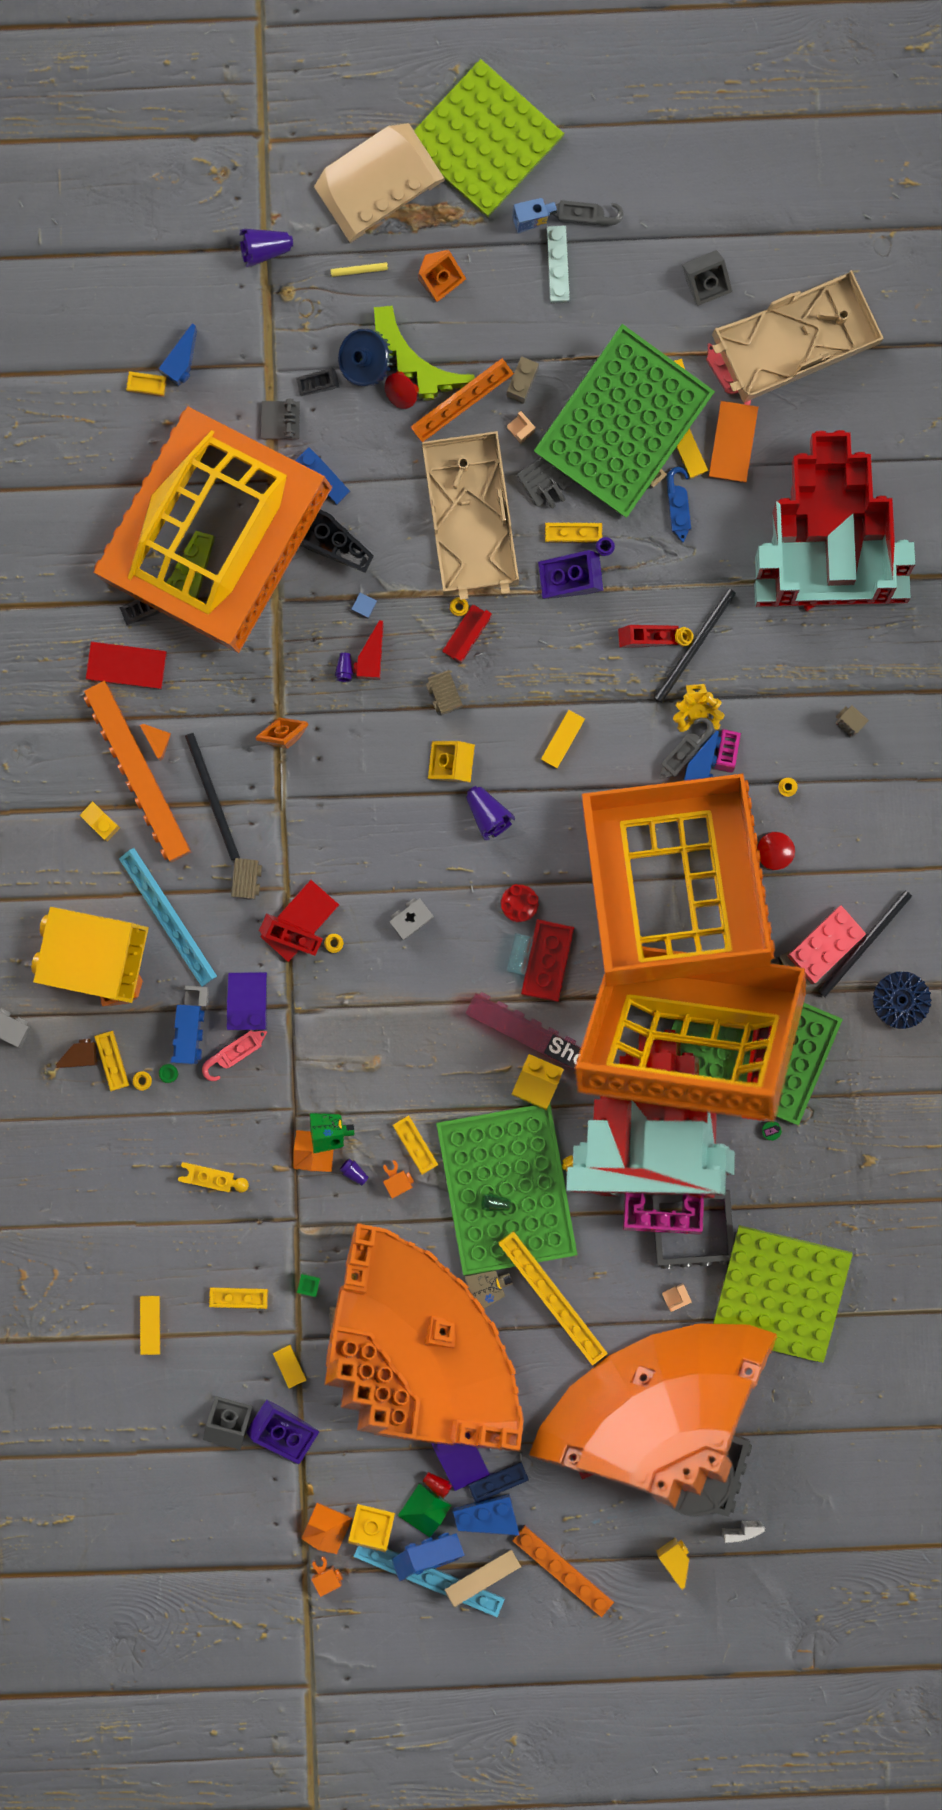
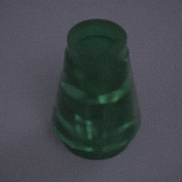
(493, 1202)

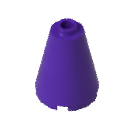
(263, 245)
(488, 813)

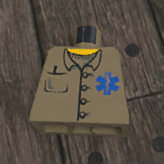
(488, 1286)

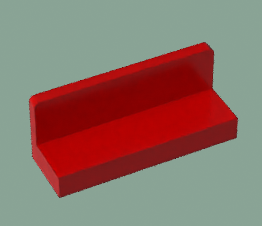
(467, 633)

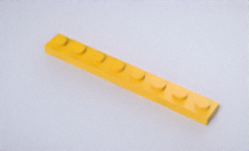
(552, 1298)

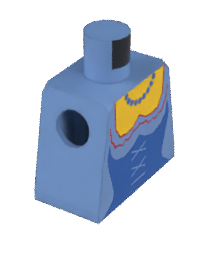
(532, 214)

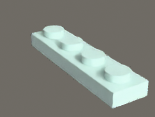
(558, 264)

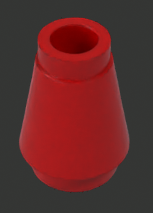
(438, 1485)

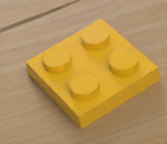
(371, 1528)

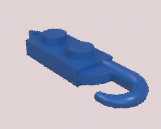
(678, 504)

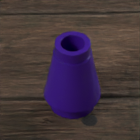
(605, 542)
(344, 668)
(353, 1171)

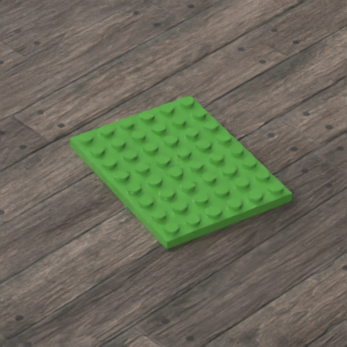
(624, 421)
(809, 1052)
(514, 1158)

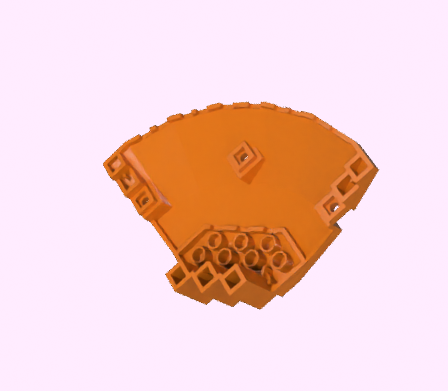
(399, 1365)
(662, 1429)

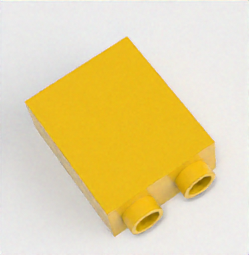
(89, 954)

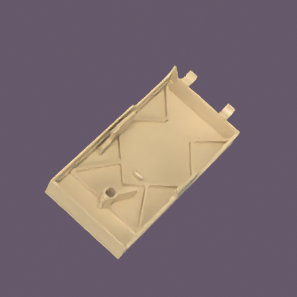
(797, 336)
(470, 514)

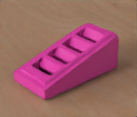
(724, 762)

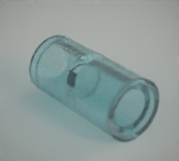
(520, 954)

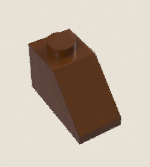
(79, 1055)

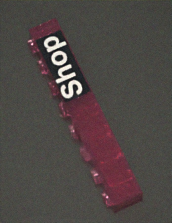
(524, 1031)

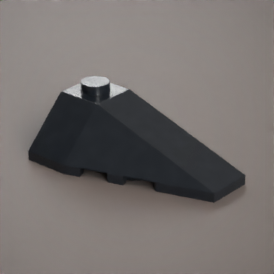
(335, 542)

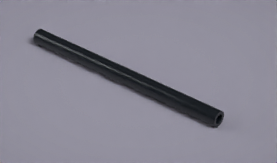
(695, 645)
(212, 796)
(865, 943)

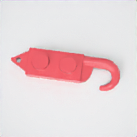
(720, 370)
(234, 1052)

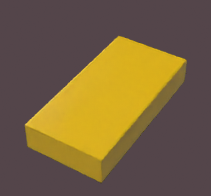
(146, 384)
(289, 1366)

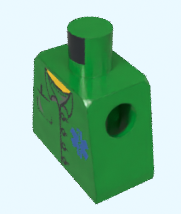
(328, 1131)

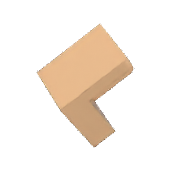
(521, 427)
(676, 1297)

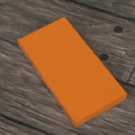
(733, 441)

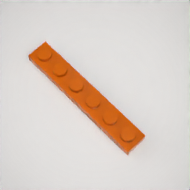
(462, 400)
(563, 1571)

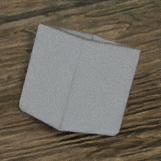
(196, 996)

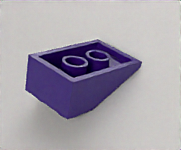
(571, 575)
(247, 1001)
(282, 1432)
(461, 1463)

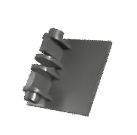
(280, 419)

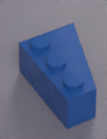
(188, 1034)
(487, 1516)
(427, 1555)

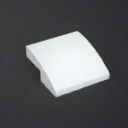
(748, 1530)

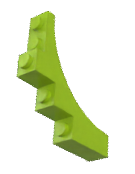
(429, 377)

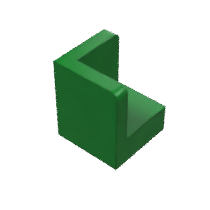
(308, 1285)

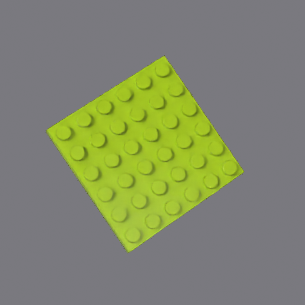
(486, 137)
(784, 1289)

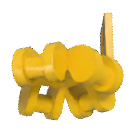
(695, 706)

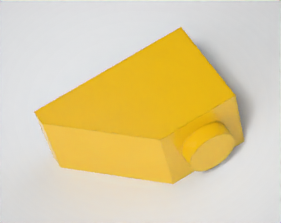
(100, 821)

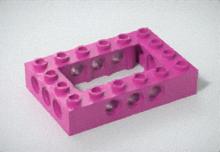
(687, 1222)

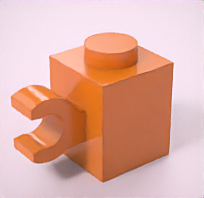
(398, 1182)
(326, 1579)

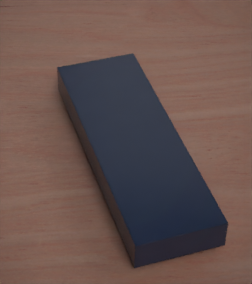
(498, 1482)

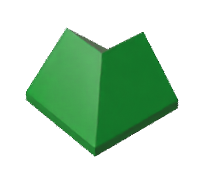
(424, 1510)

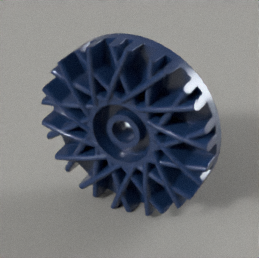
(364, 357)
(887, 1002)

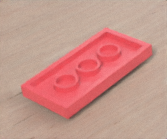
(827, 944)

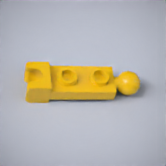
(213, 1178)

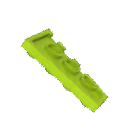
(197, 552)

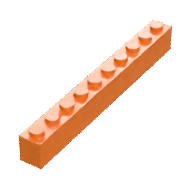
(137, 771)

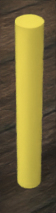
(359, 269)

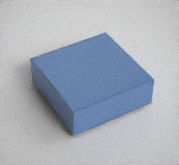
(364, 605)

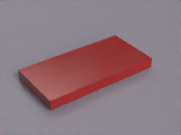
(126, 665)
(308, 911)
(547, 960)

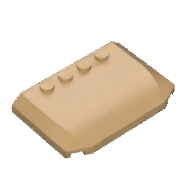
(377, 179)

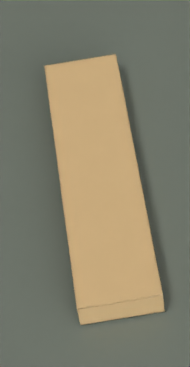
(482, 1578)

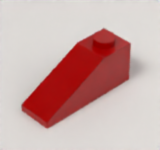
(647, 636)
(370, 657)
(290, 934)

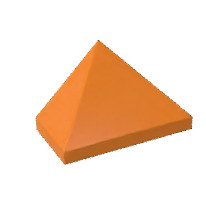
(157, 739)

